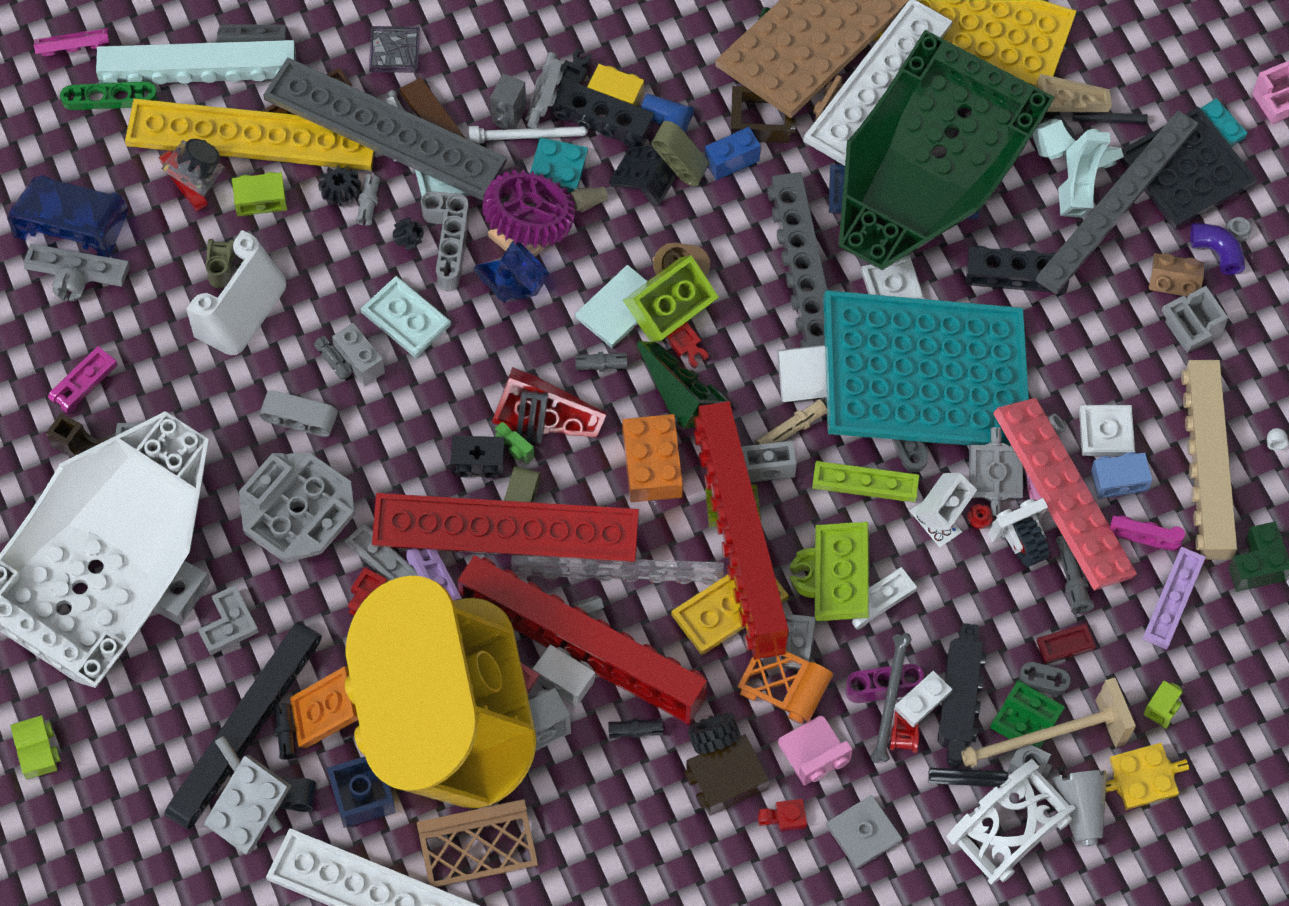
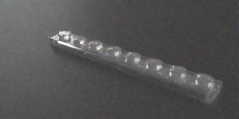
(652, 570)

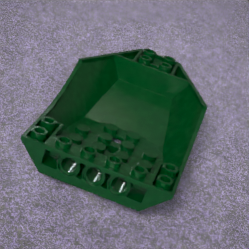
(892, 182)

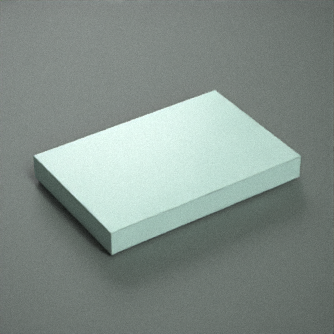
(607, 313)
(406, 316)

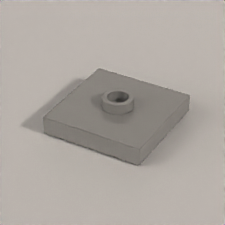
(863, 832)

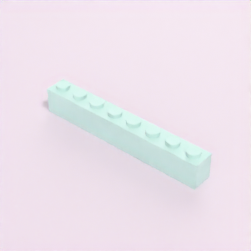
(193, 62)

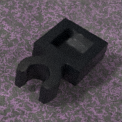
(575, 70)

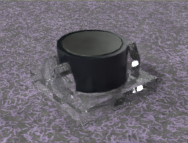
(195, 165)

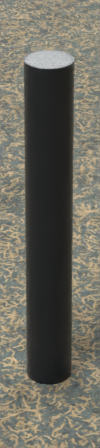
(1110, 117)

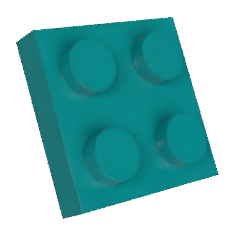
(561, 162)

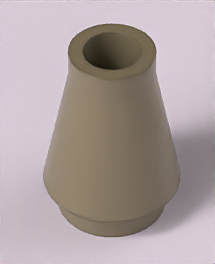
(588, 197)

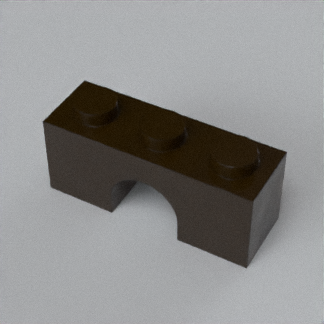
(70, 436)

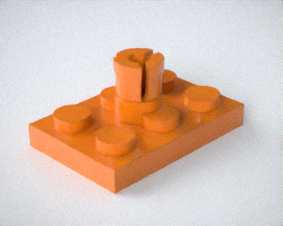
(322, 709)

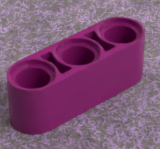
(875, 692)

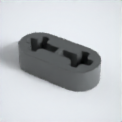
(1045, 678)

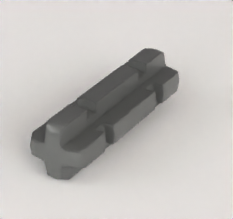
(333, 357)

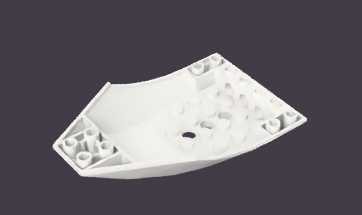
(116, 504)

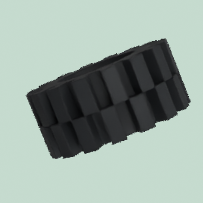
(714, 733)

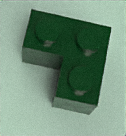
(1264, 563)

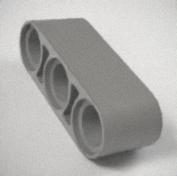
(298, 413)

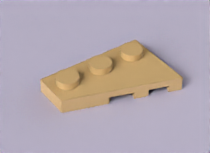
(1074, 96)

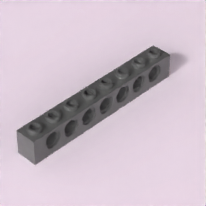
(792, 188)

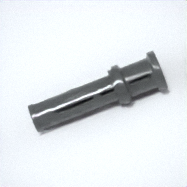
(1076, 584)

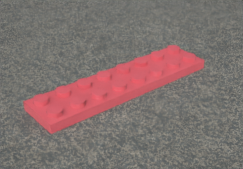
(1065, 493)

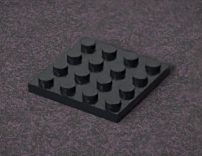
(1197, 176)

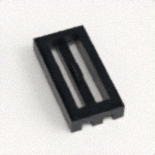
(534, 396)

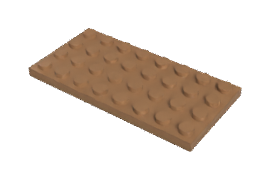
(804, 47)

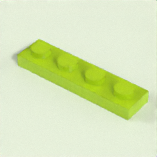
(865, 481)

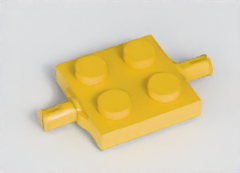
(1144, 776)

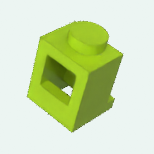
(1164, 704)

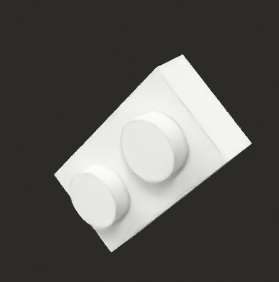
(923, 699)

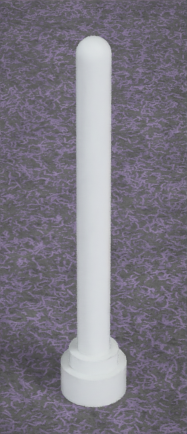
(478, 134)

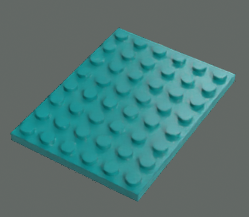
(921, 367)

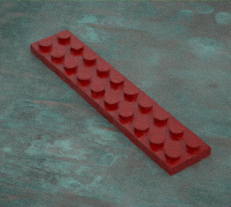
(505, 527)

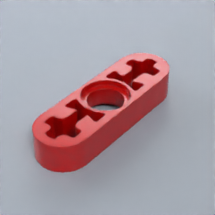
(195, 199)

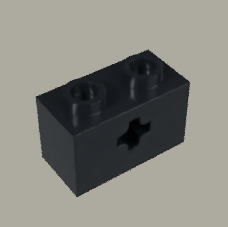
(467, 448)

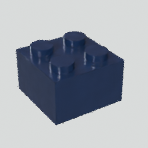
(359, 792)

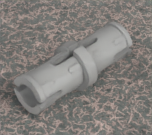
(368, 200)

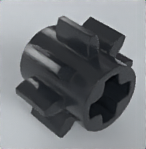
(408, 233)

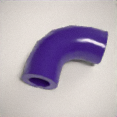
(1222, 243)

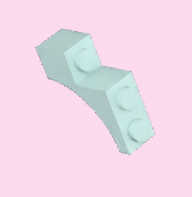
(1054, 140)
(1082, 164)

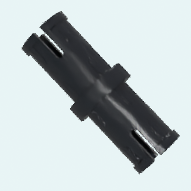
(635, 728)
(285, 731)

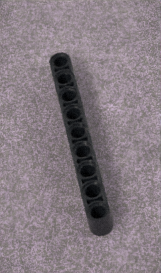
(243, 724)

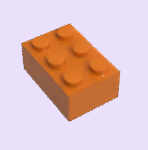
(652, 458)

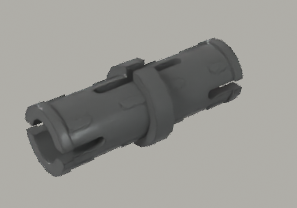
(601, 361)

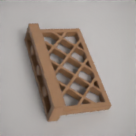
(472, 820)

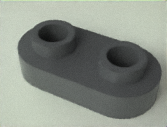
(911, 449)

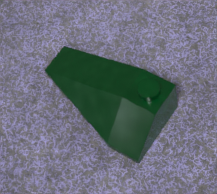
(677, 384)

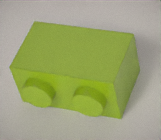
(259, 194)

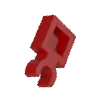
(685, 341)

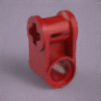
(903, 734)

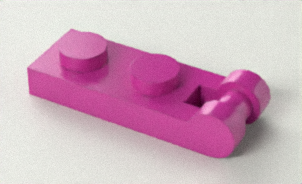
(83, 379)
(1147, 533)

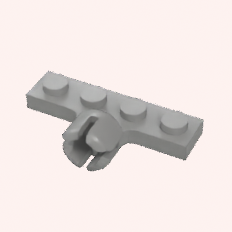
(74, 269)

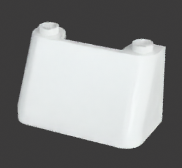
(244, 303)

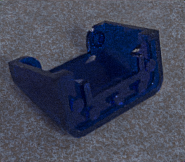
(69, 213)

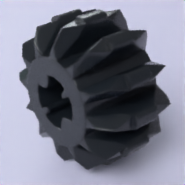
(339, 185)

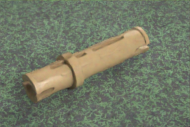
(799, 421)

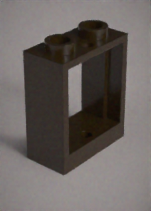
(762, 132)

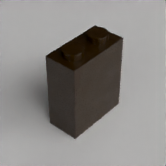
(726, 776)

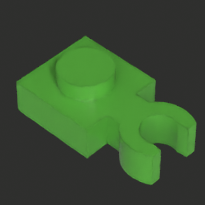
(517, 445)

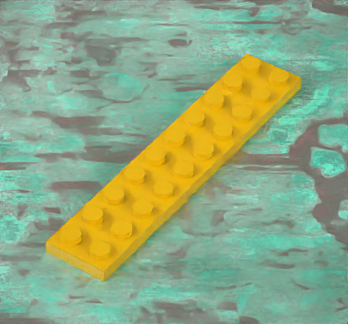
(243, 134)

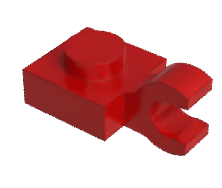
(363, 587)
(788, 815)

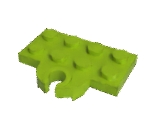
(836, 570)

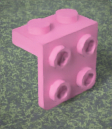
(814, 750)

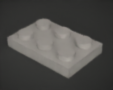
(247, 804)

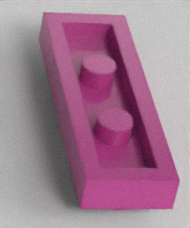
(71, 42)

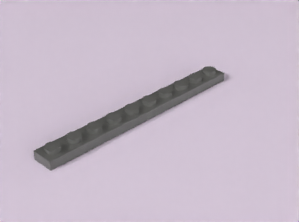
(1116, 202)

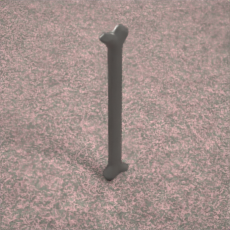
(880, 752)

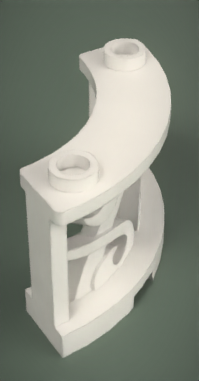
(1017, 783)

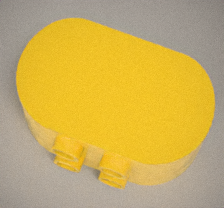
(439, 694)

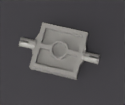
(544, 90)
(995, 472)

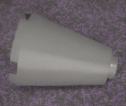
(1088, 794)

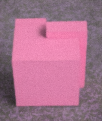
(1273, 92)

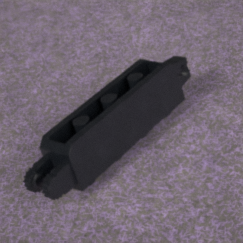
(960, 706)

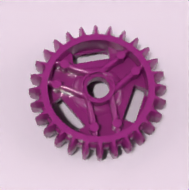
(536, 225)

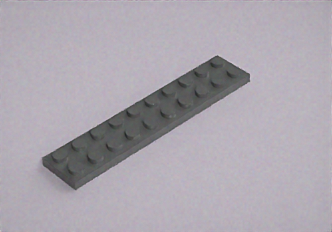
(384, 128)

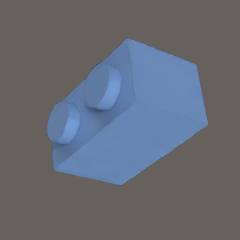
(1121, 475)

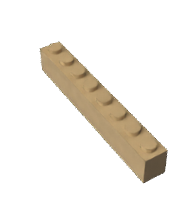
(1209, 459)

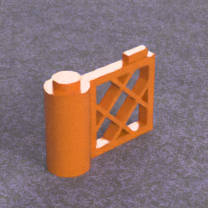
(804, 692)

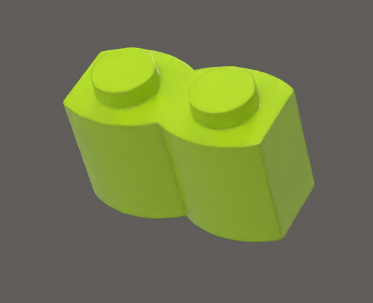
(34, 747)

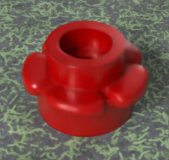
(976, 521)

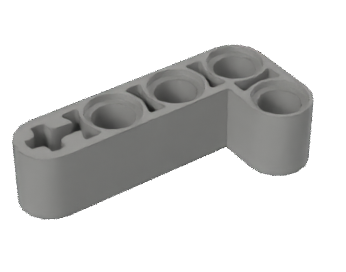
(449, 241)

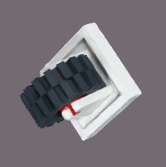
(1023, 531)

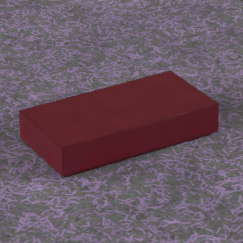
(1066, 643)

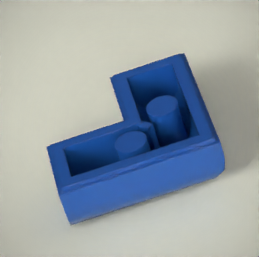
(668, 111)

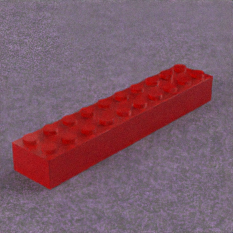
(741, 531)
(608, 652)

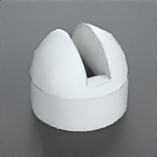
(1277, 439)

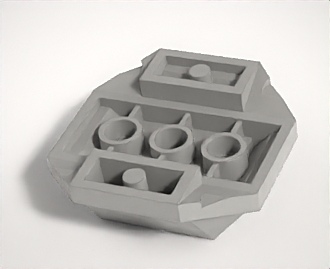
(289, 483)

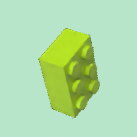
(670, 298)

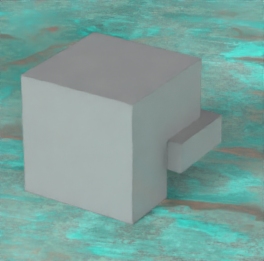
(1195, 319)

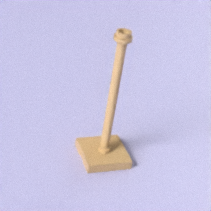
(1112, 712)

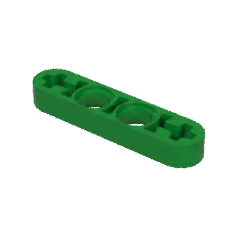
(108, 90)

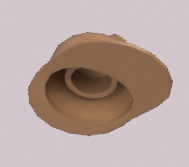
(673, 251)

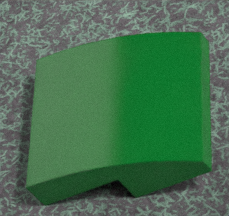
(1025, 713)

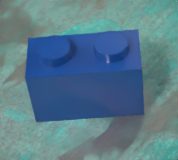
(732, 153)

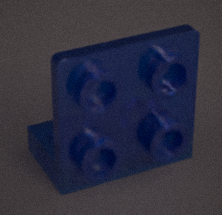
(515, 275)

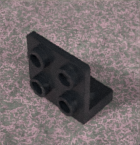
(644, 170)

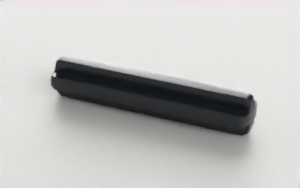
(967, 777)

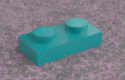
(1224, 122)

